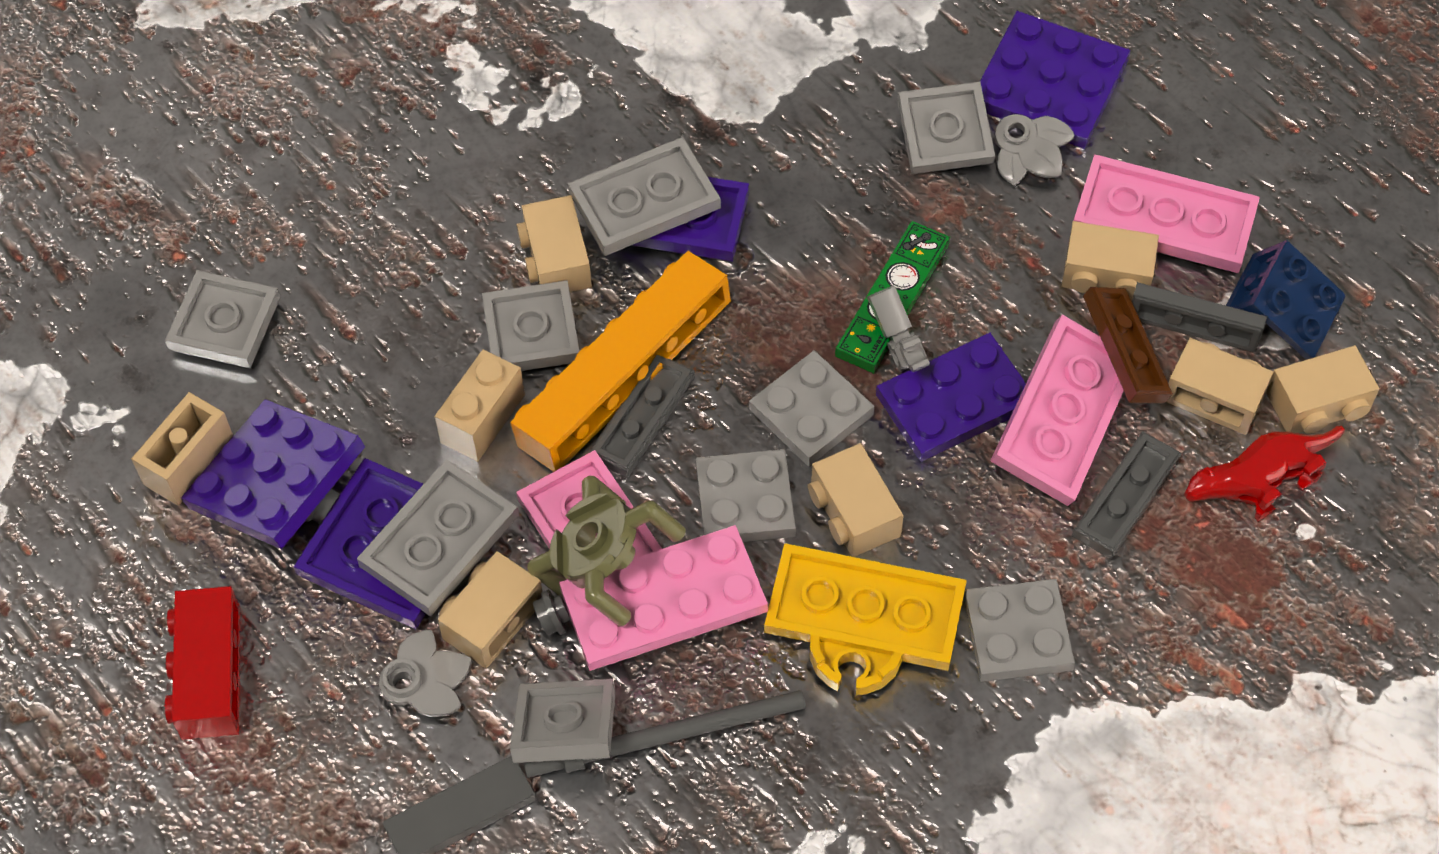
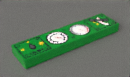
(909, 272)

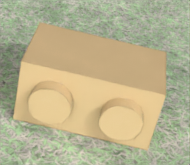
(554, 243)
(1108, 258)
(1218, 385)
(1322, 391)
(480, 405)
(182, 447)
(855, 500)
(489, 609)

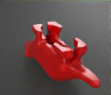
(1262, 468)

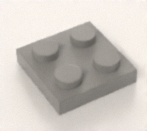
(945, 127)
(223, 319)
(532, 325)
(811, 408)
(748, 493)
(1018, 630)
(563, 721)

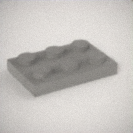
(644, 196)
(438, 537)

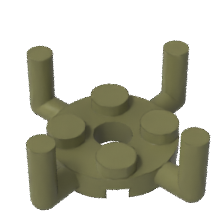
(591, 559)

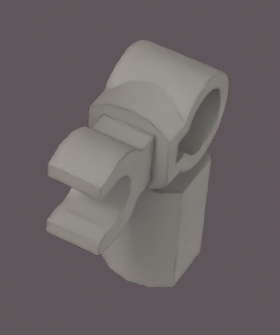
(894, 323)

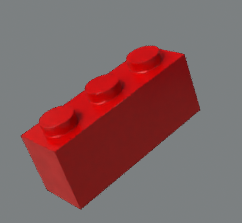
(204, 663)

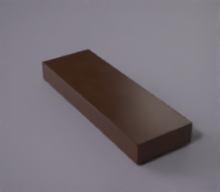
(1127, 345)

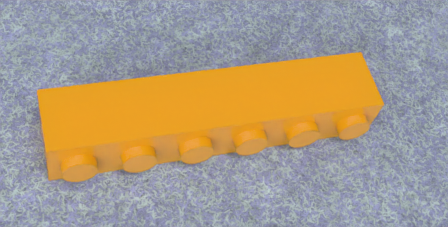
(606, 371)

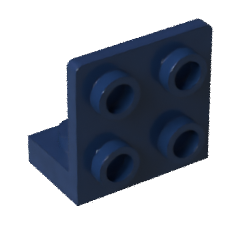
(1291, 294)

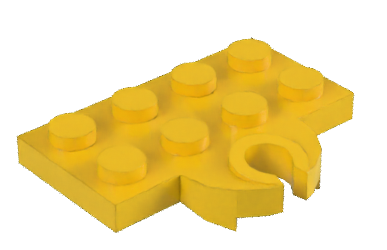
(863, 614)

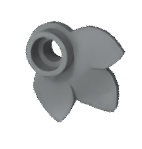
(1034, 151)
(432, 676)

